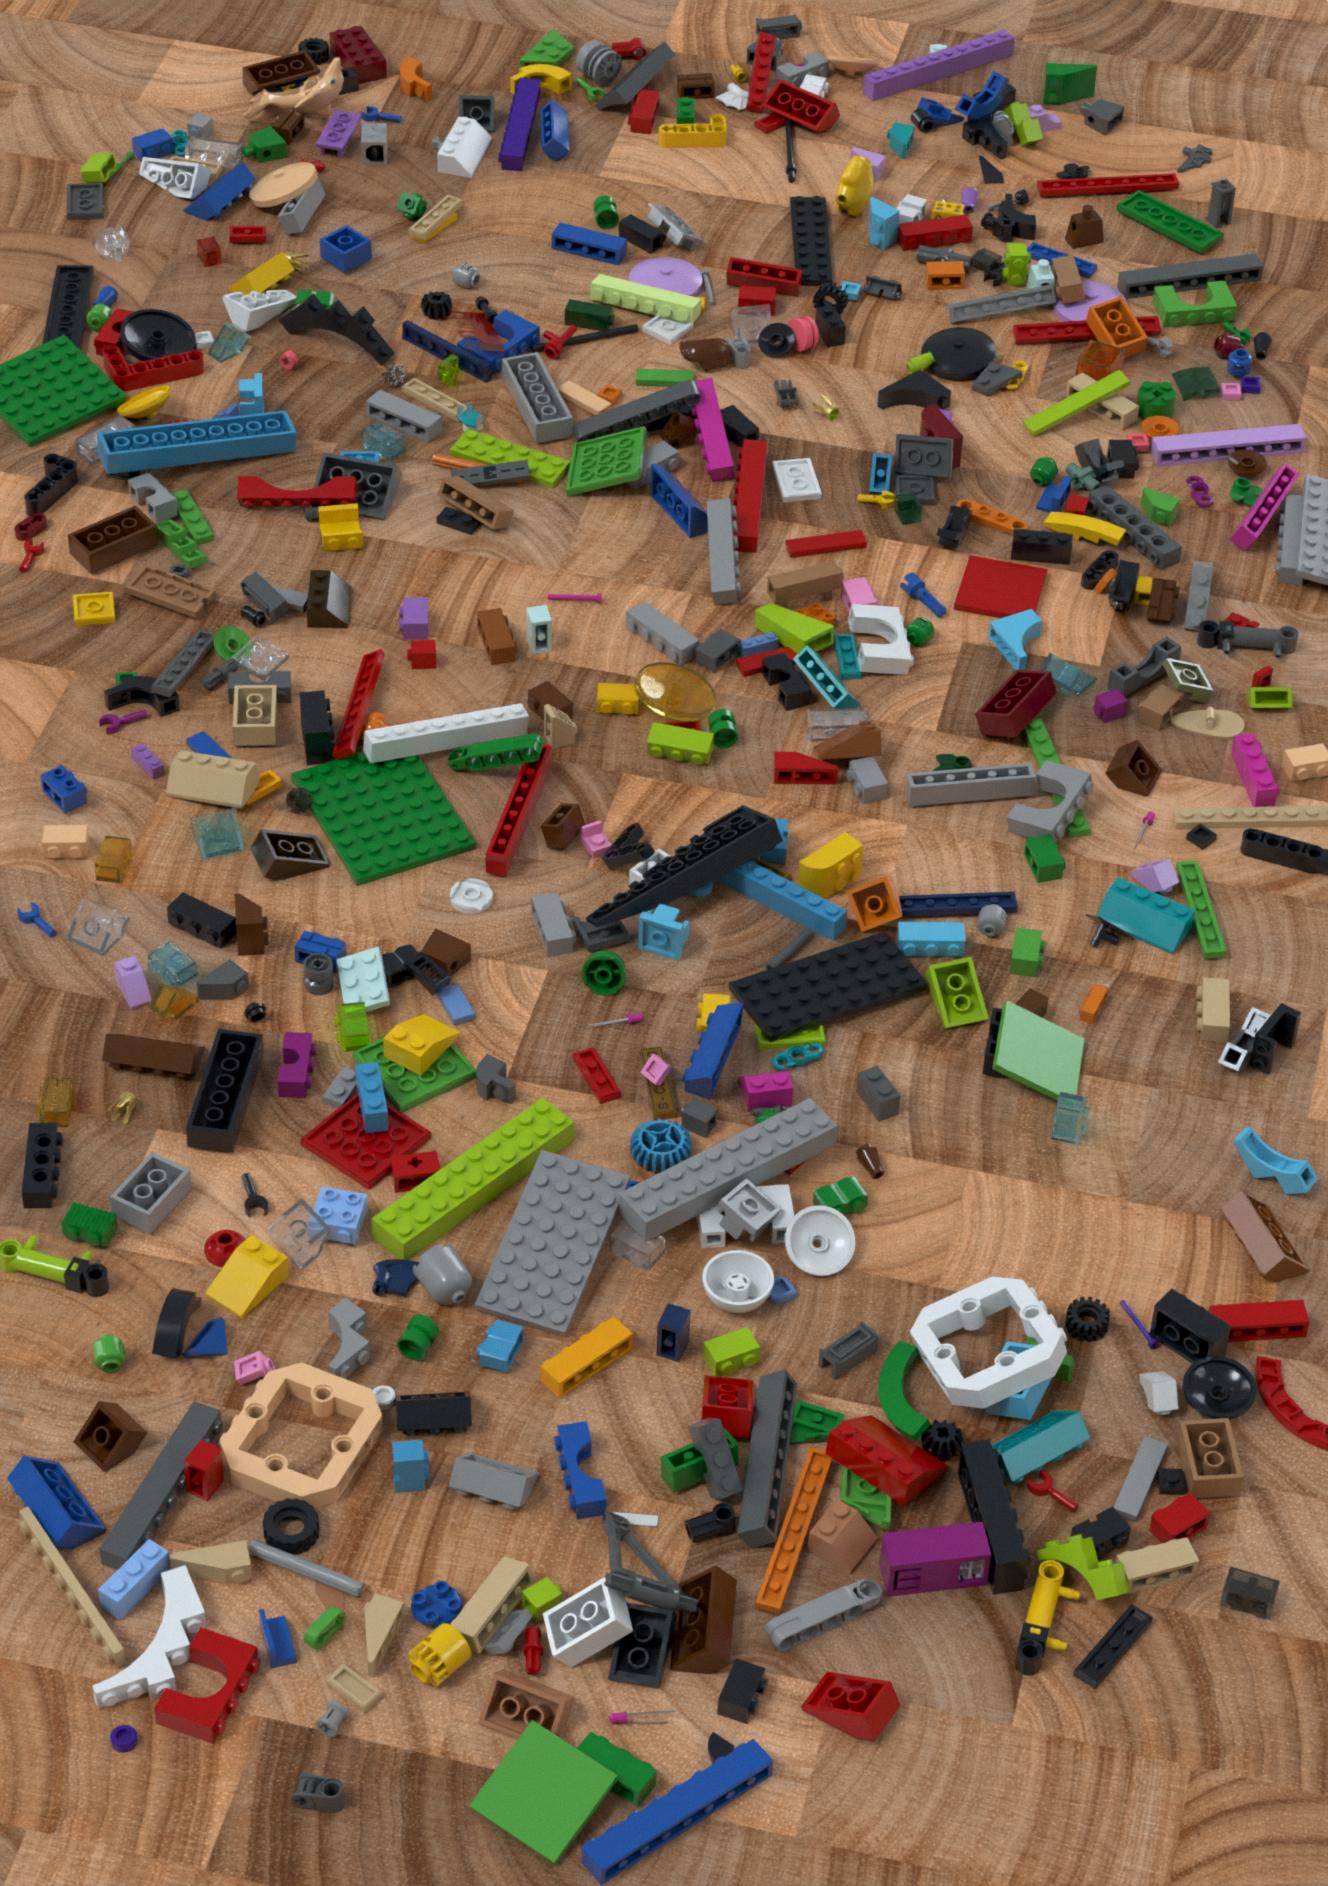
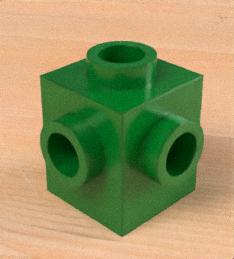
(411, 205)

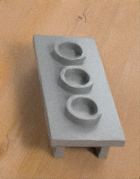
(678, 230)

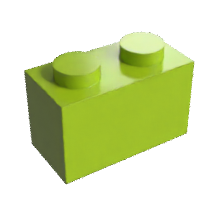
(731, 1352)

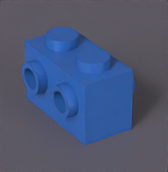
(63, 789)

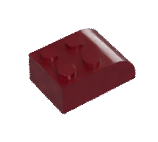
(937, 425)

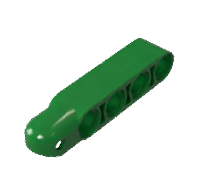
(497, 753)

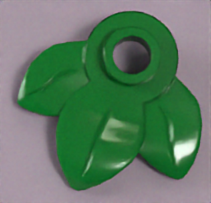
(1244, 491)

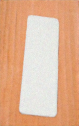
(640, 1519)

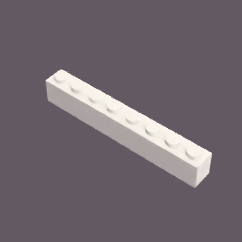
(445, 733)

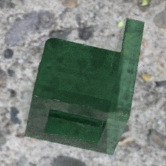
(908, 508)

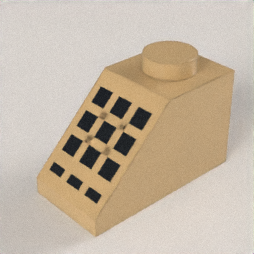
(558, 727)

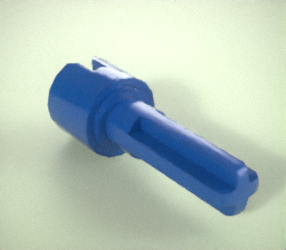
(916, 588)

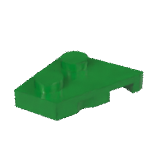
(813, 1423)

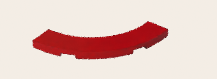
(1284, 1407)

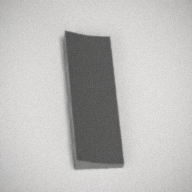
(637, 76)

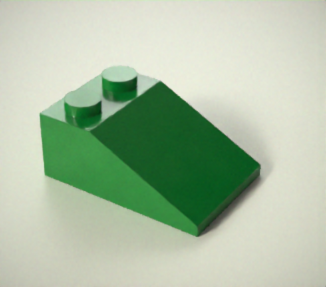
(1068, 82)

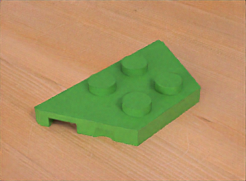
(550, 50)
(865, 1498)

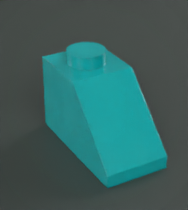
(901, 138)

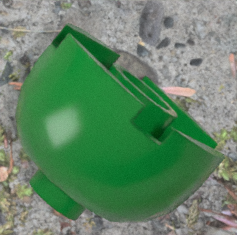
(604, 972)

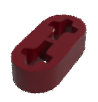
(30, 526)

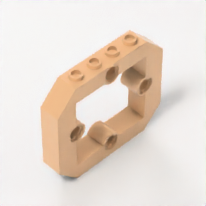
(327, 1395)

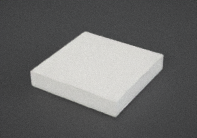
(667, 329)

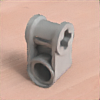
(740, 352)

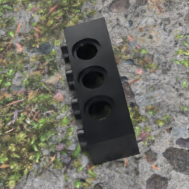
(40, 1165)

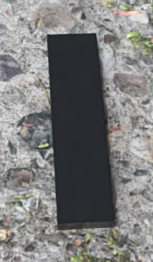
(1113, 1646)

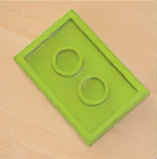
(802, 1038)

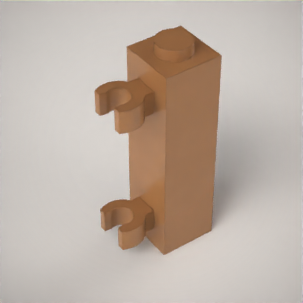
(804, 583)

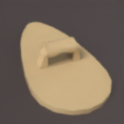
(1210, 723)

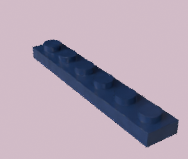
(442, 349)
(956, 903)

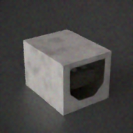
(374, 143)

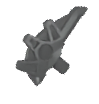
(1196, 157)

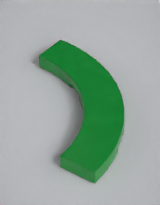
(893, 1395)

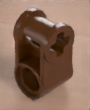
(677, 429)

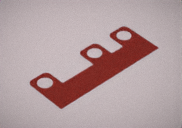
(483, 331)

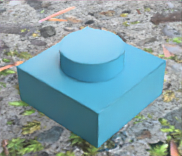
(852, 290)

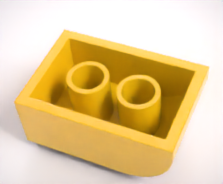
(832, 866)

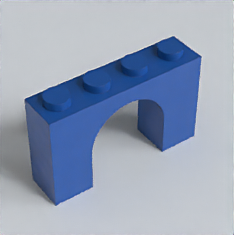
(516, 330)

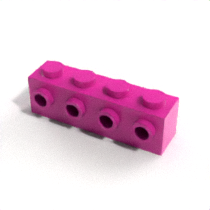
(1254, 770)

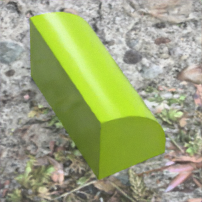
(1269, 697)

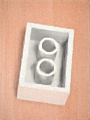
(587, 1623)

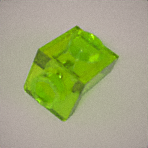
(448, 369)

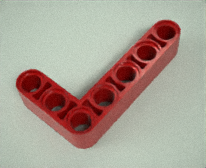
(152, 371)

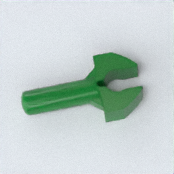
(1243, 335)

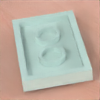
(364, 979)

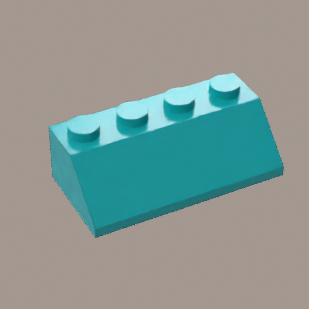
(1147, 915)
(1040, 1443)

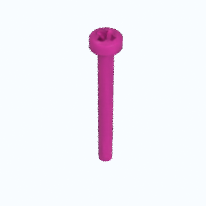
(576, 597)

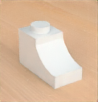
(1160, 1392)

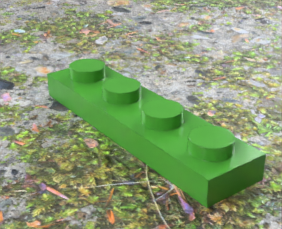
(192, 518)

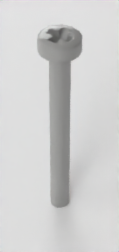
(705, 274)

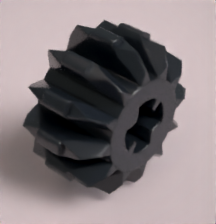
(436, 305)
(942, 1439)

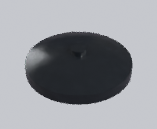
(156, 334)
(959, 353)

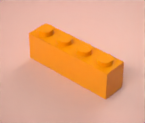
(586, 1357)

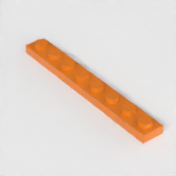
(794, 1531)

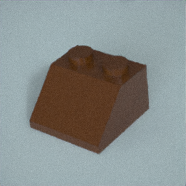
(1133, 769)
(250, 927)
(109, 1435)

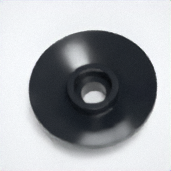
(774, 333)

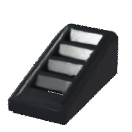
(431, 986)

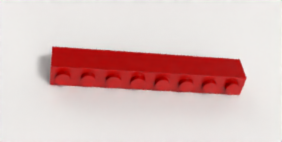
(749, 490)
(517, 813)

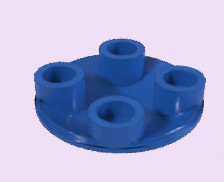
(436, 1604)

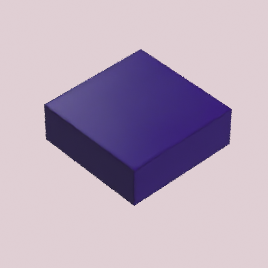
(1250, 385)

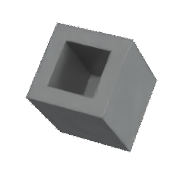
(200, 126)

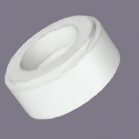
(384, 1396)

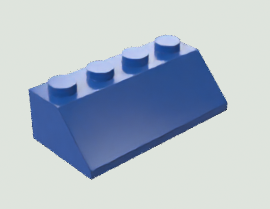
(221, 193)
(678, 502)
(713, 1049)
(55, 1502)

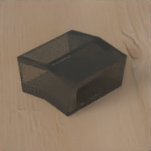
(986, 260)

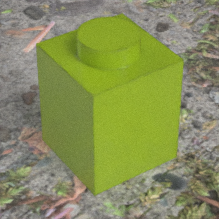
(541, 1598)

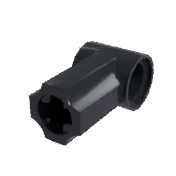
(712, 1523)

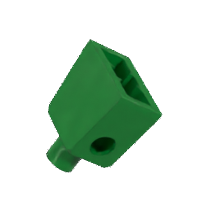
(265, 145)

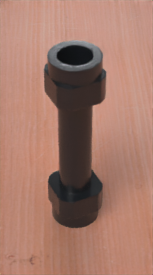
(482, 304)

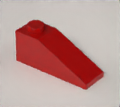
(802, 769)

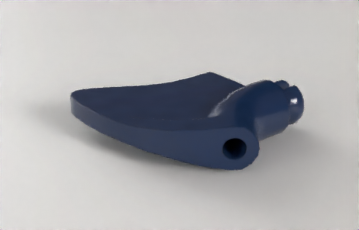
(394, 1276)

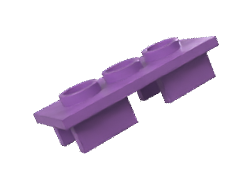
(338, 131)

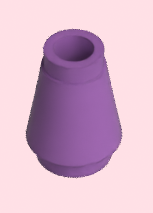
(969, 198)

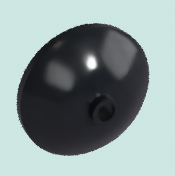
(1219, 1378)

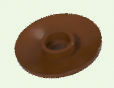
(1247, 462)

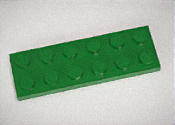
(1170, 221)

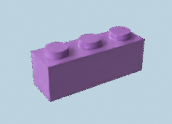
(147, 761)

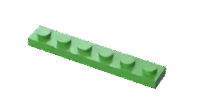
(1205, 919)

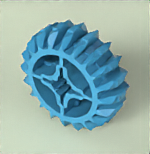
(660, 1144)

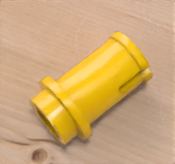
(739, 73)

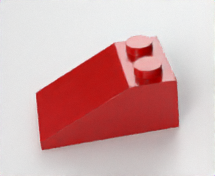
(730, 1402)
(853, 1704)

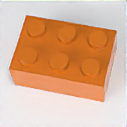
(1117, 326)

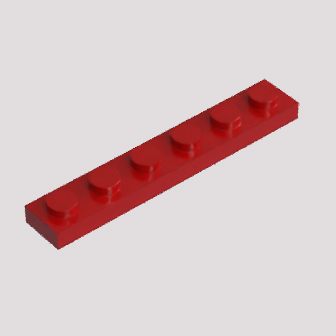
(760, 72)

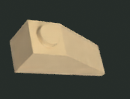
(218, 1563)
(382, 1621)

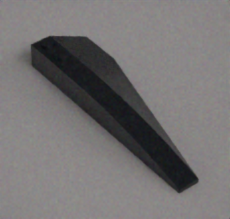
(719, 850)

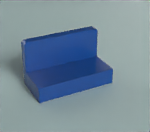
(1055, 496)
(277, 1640)

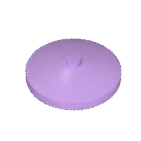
(668, 274)
(1093, 293)

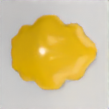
(855, 186)

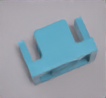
(251, 390)
(661, 933)

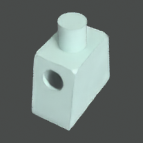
(1040, 275)

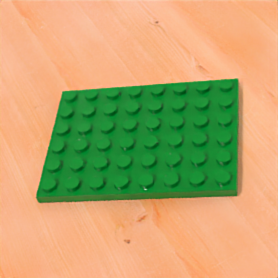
(383, 815)

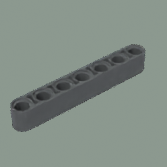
(639, 411)

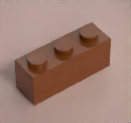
(496, 636)

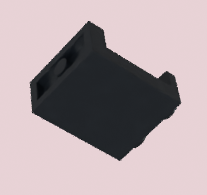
(1279, 1028)

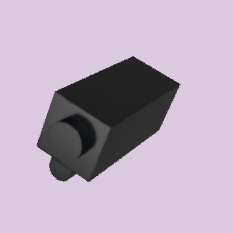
(641, 234)

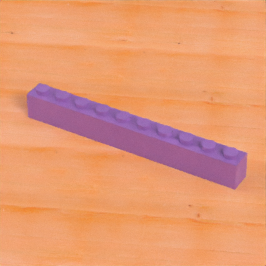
(938, 65)

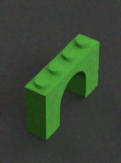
(1175, 312)

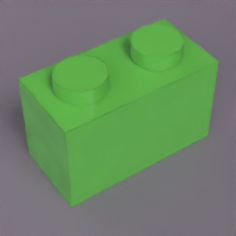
(1026, 952)

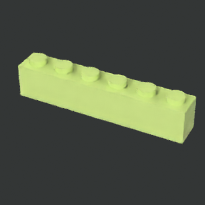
(645, 298)

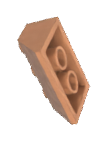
(518, 1700)

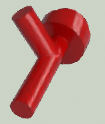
(554, 348)

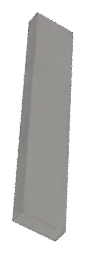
(1001, 303)

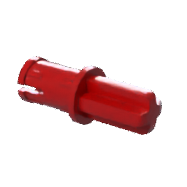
(533, 1650)

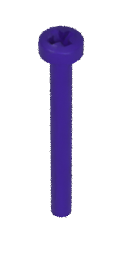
(1153, 1342)

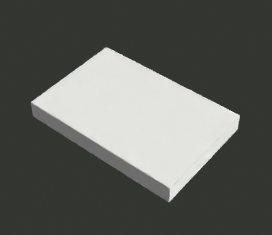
(796, 480)

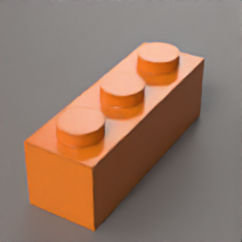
(1093, 1003)

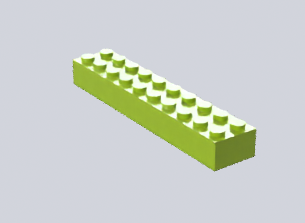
(471, 1180)

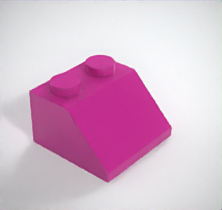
(767, 1089)

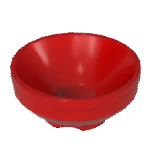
(219, 1253)

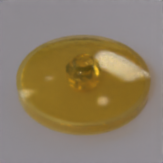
(675, 692)

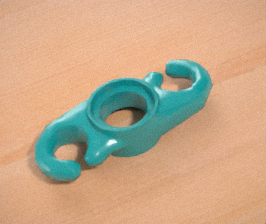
(179, 142)
(808, 1056)

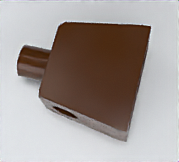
(1085, 228)
(447, 952)

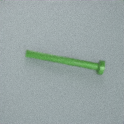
(129, 156)

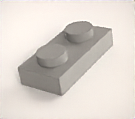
(341, 1088)
(511, 1628)

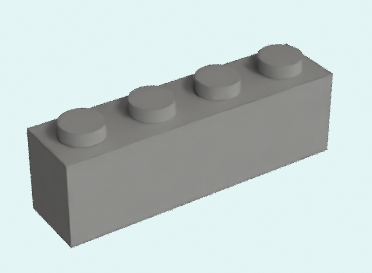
(300, 209)
(404, 416)
(661, 633)

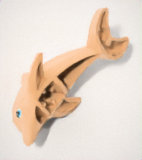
(311, 97)

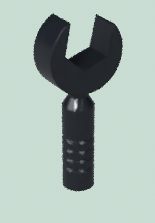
(995, 275)
(254, 1200)

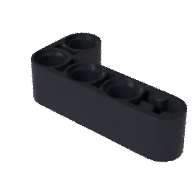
(59, 478)

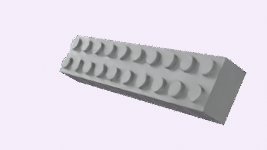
(711, 1174)

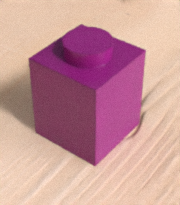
(1110, 705)

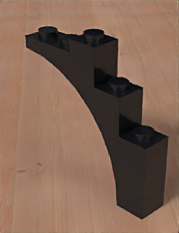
(983, 131)
(336, 318)
(735, 423)

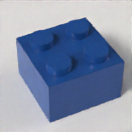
(345, 248)

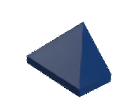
(209, 1341)

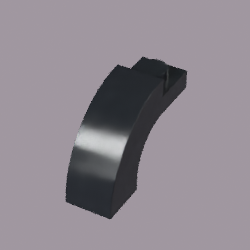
(1024, 224)
(955, 527)

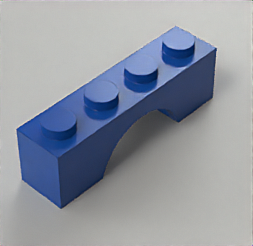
(586, 1492)

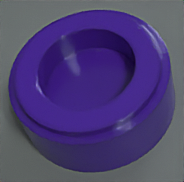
(123, 1738)

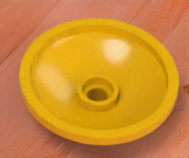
(145, 403)

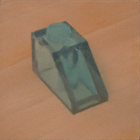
(228, 343)

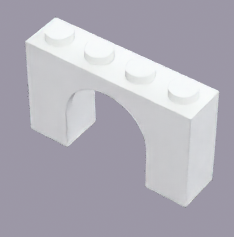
(887, 623)
(713, 1235)

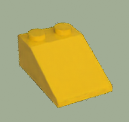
(418, 1042)
(248, 1277)

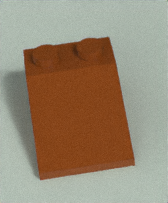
(855, 741)

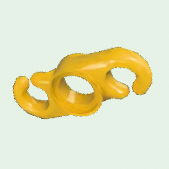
(1015, 381)

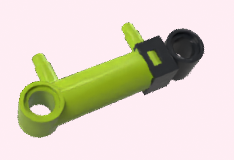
(74, 1274)

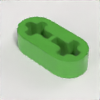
(324, 1627)

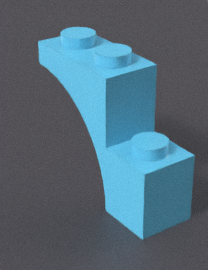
(1292, 1174)

